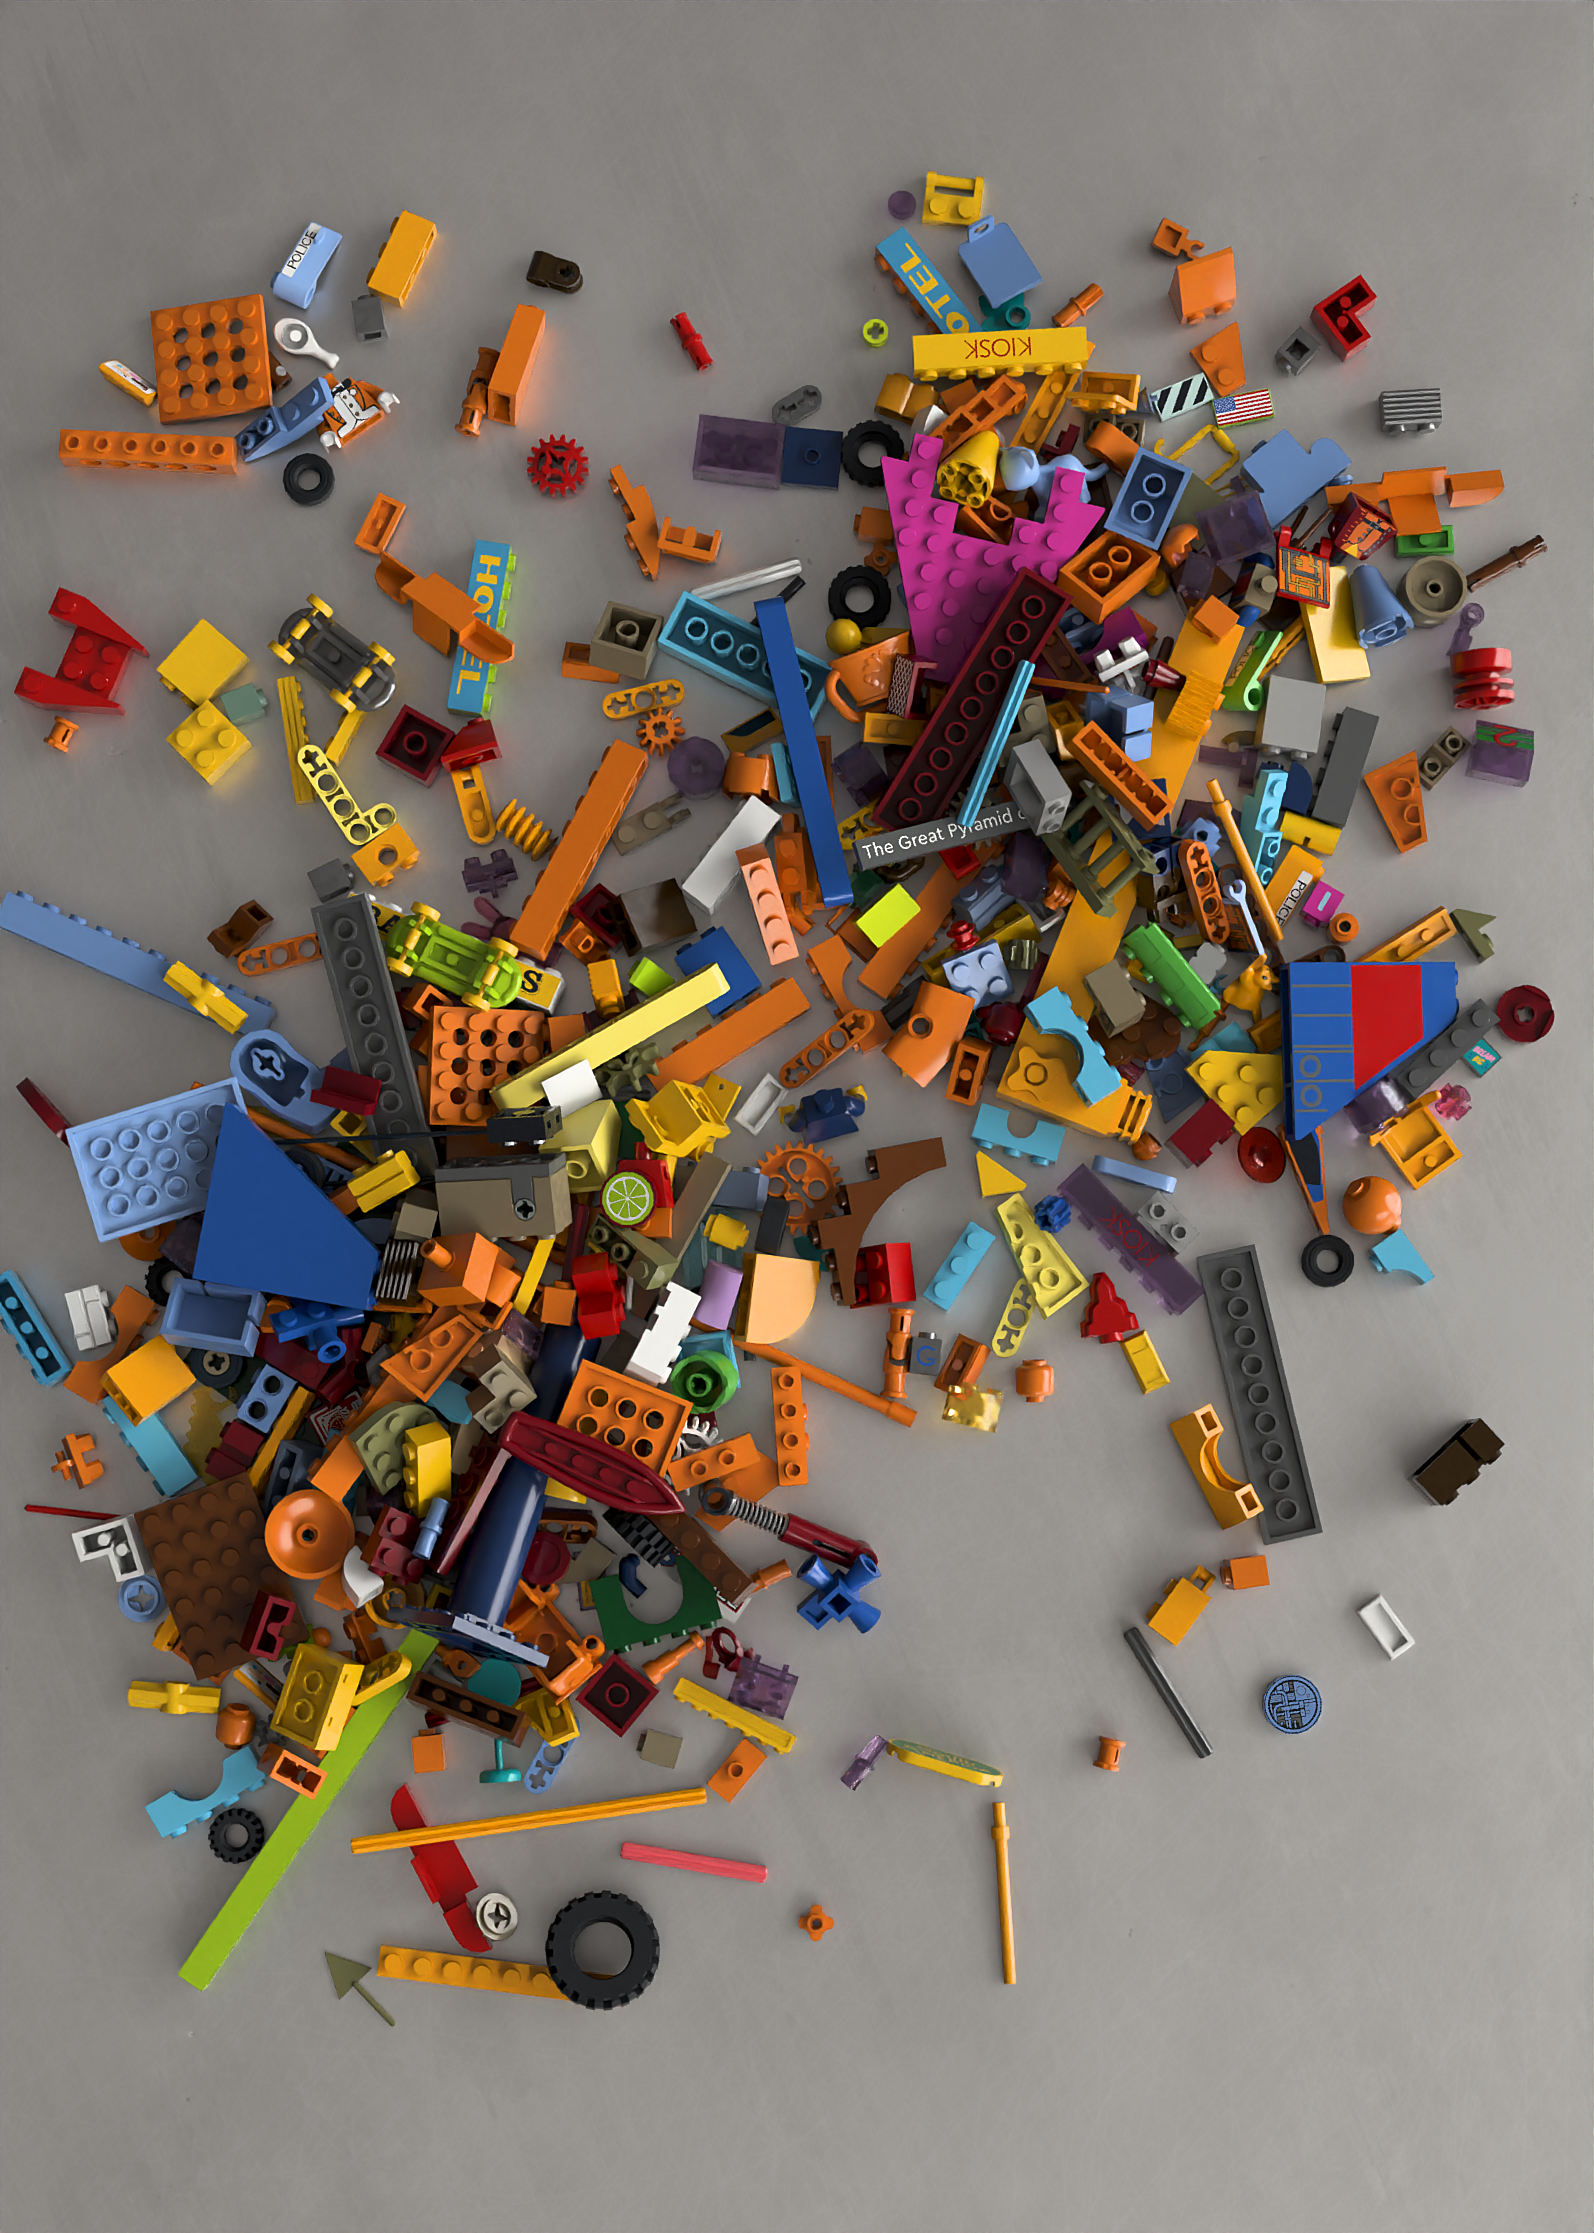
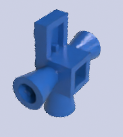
(316, 1325)
(838, 1593)

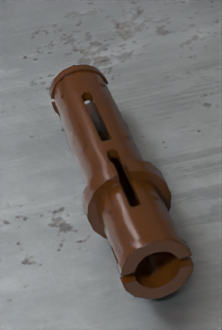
(1514, 558)

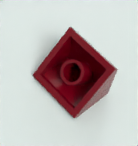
(594, 914)

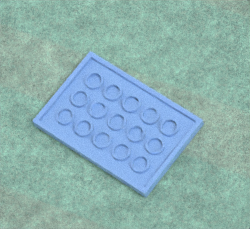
(151, 1159)

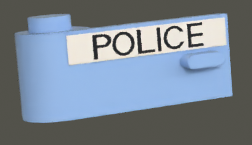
(299, 274)

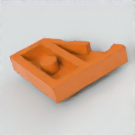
(1222, 361)

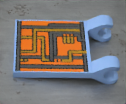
(1243, 934)

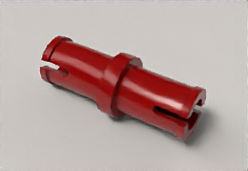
(691, 341)

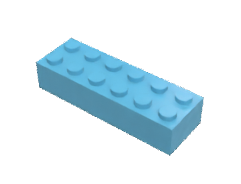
(734, 651)

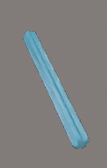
(995, 743)

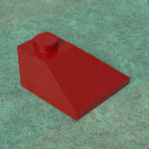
(471, 746)

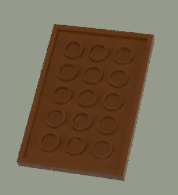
(210, 1568)

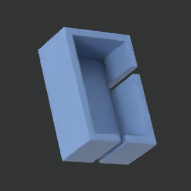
(215, 1322)

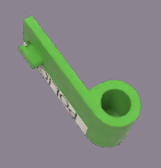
(1241, 688)

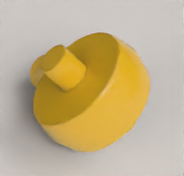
(1159, 583)

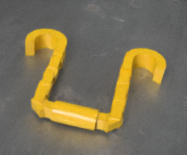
(1220, 437)

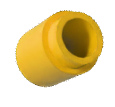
(726, 1231)

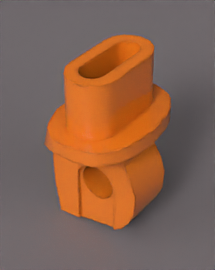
(275, 1305)
(453, 1659)

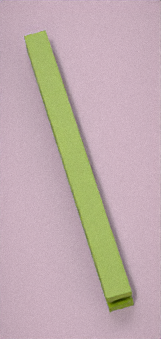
(301, 1821)

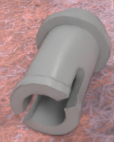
(443, 1673)

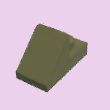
(1468, 926)

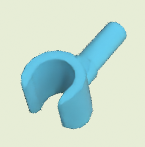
(1216, 988)

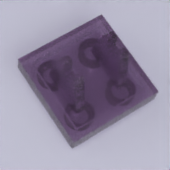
(763, 1687)

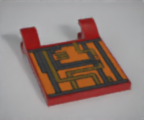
(1300, 573)

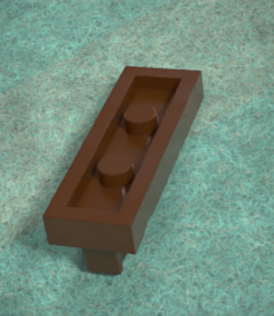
(1065, 660)

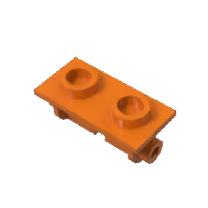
(358, 1631)

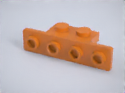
(789, 1428)

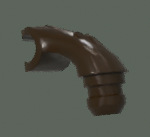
(895, 875)

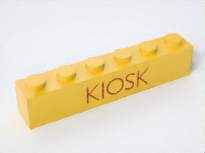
(999, 352)

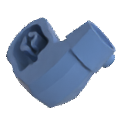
(283, 1078)

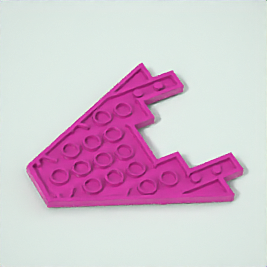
(959, 579)

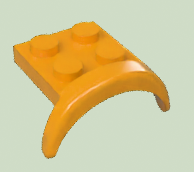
(1417, 1142)

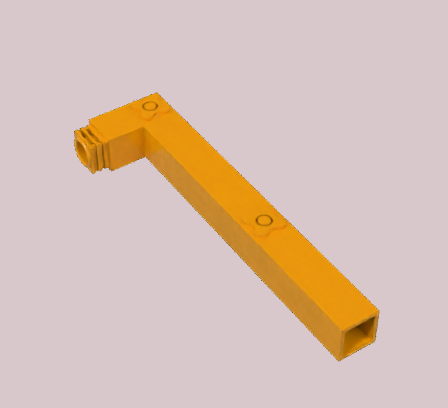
(1044, 1064)

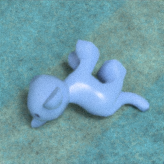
(1021, 470)

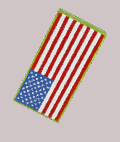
(1242, 408)

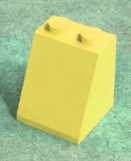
(590, 1144)

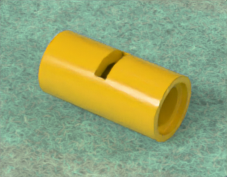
(1309, 832)

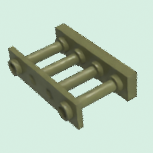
(1071, 855)

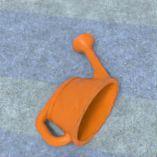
(866, 675)

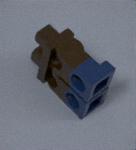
(1166, 887)

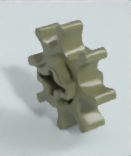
(628, 1067)

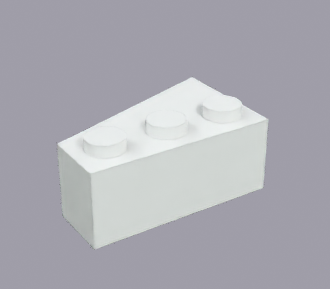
(662, 1335)

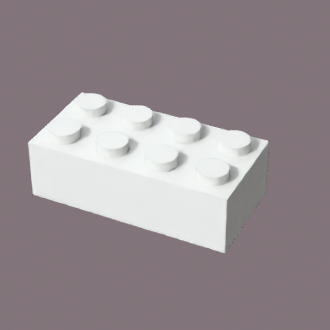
(718, 865)

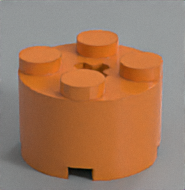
(750, 777)

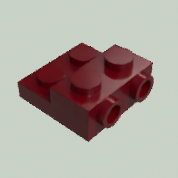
(392, 1545)

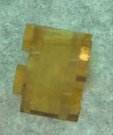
(973, 1408)

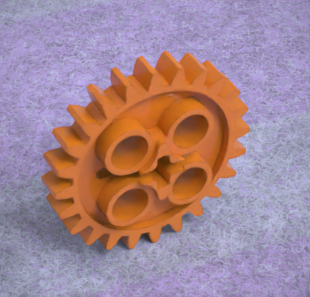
(816, 1171)

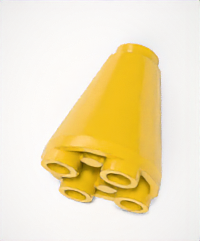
(970, 471)

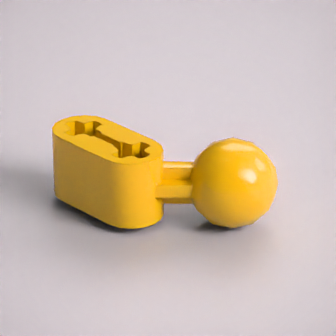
(845, 636)

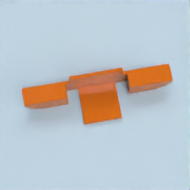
(1413, 491)
(441, 607)

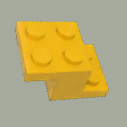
(677, 1119)

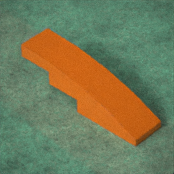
(977, 415)

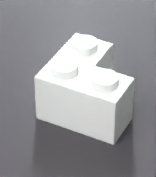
(120, 1540)

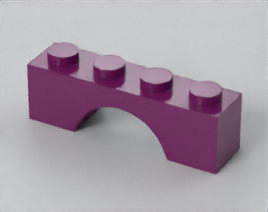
(1115, 629)

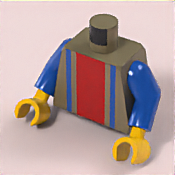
(1254, 588)

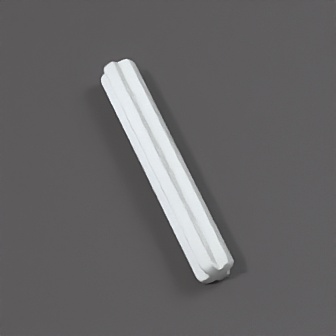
(747, 579)

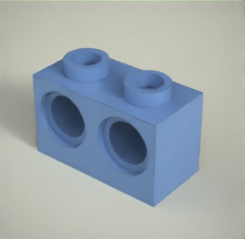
(274, 1402)

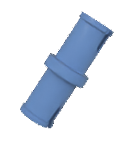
(431, 1528)

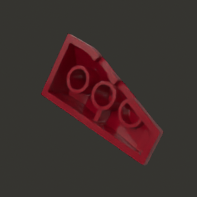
(293, 1358)

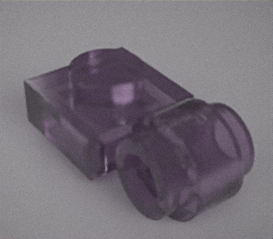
(1461, 638)

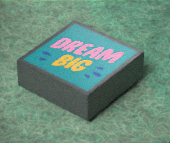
(1481, 1057)

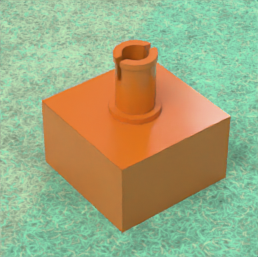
(456, 1269)

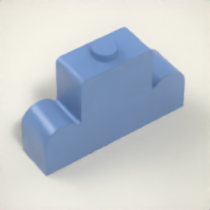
(1290, 476)

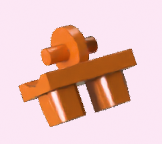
(584, 944)
(74, 1447)

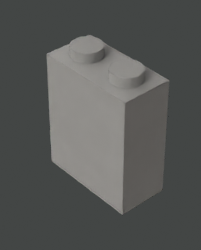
(1290, 717)

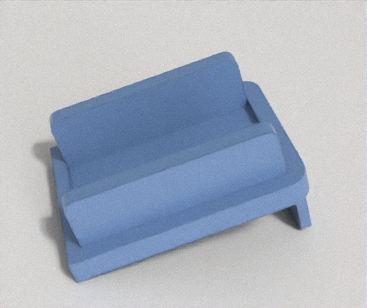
(997, 261)

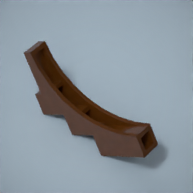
(861, 1200)

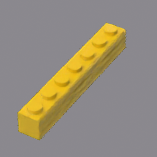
(295, 737)
(734, 1716)

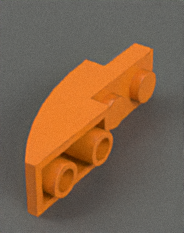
(642, 531)

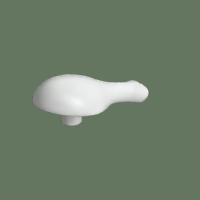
(298, 339)

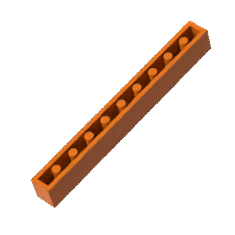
(340, 1463)

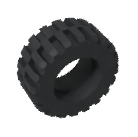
(561, 1942)

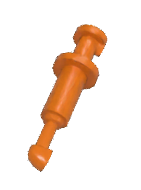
(1208, 1028)

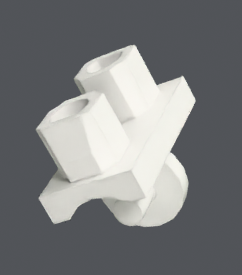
(1108, 668)

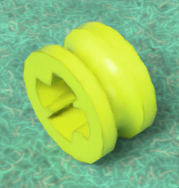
(882, 338)

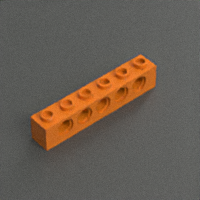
(148, 451)

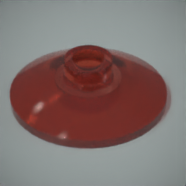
(1261, 1155)

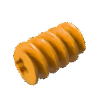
(524, 831)

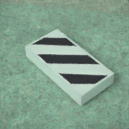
(1182, 397)

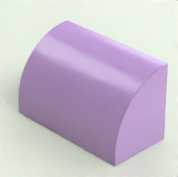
(718, 1294)

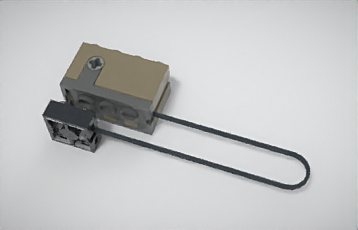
(496, 1193)

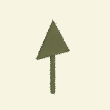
(346, 1975)

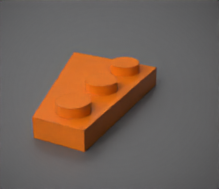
(1400, 801)
(432, 1358)

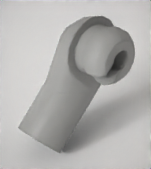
(372, 1365)

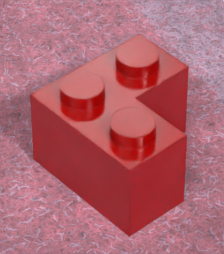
(1339, 314)
(599, 1295)

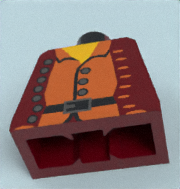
(1359, 529)

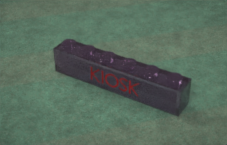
(1130, 1240)

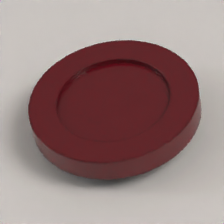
(547, 1559)

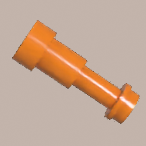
(669, 1659)

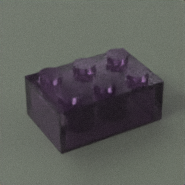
(739, 451)

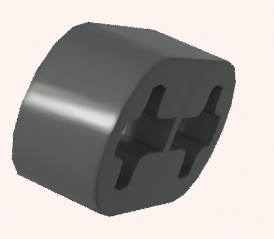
(793, 401)

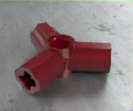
(342, 1380)

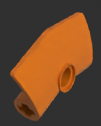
(947, 1019)

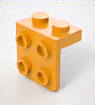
(1106, 391)

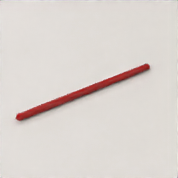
(69, 1512)

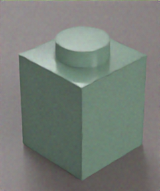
(244, 704)

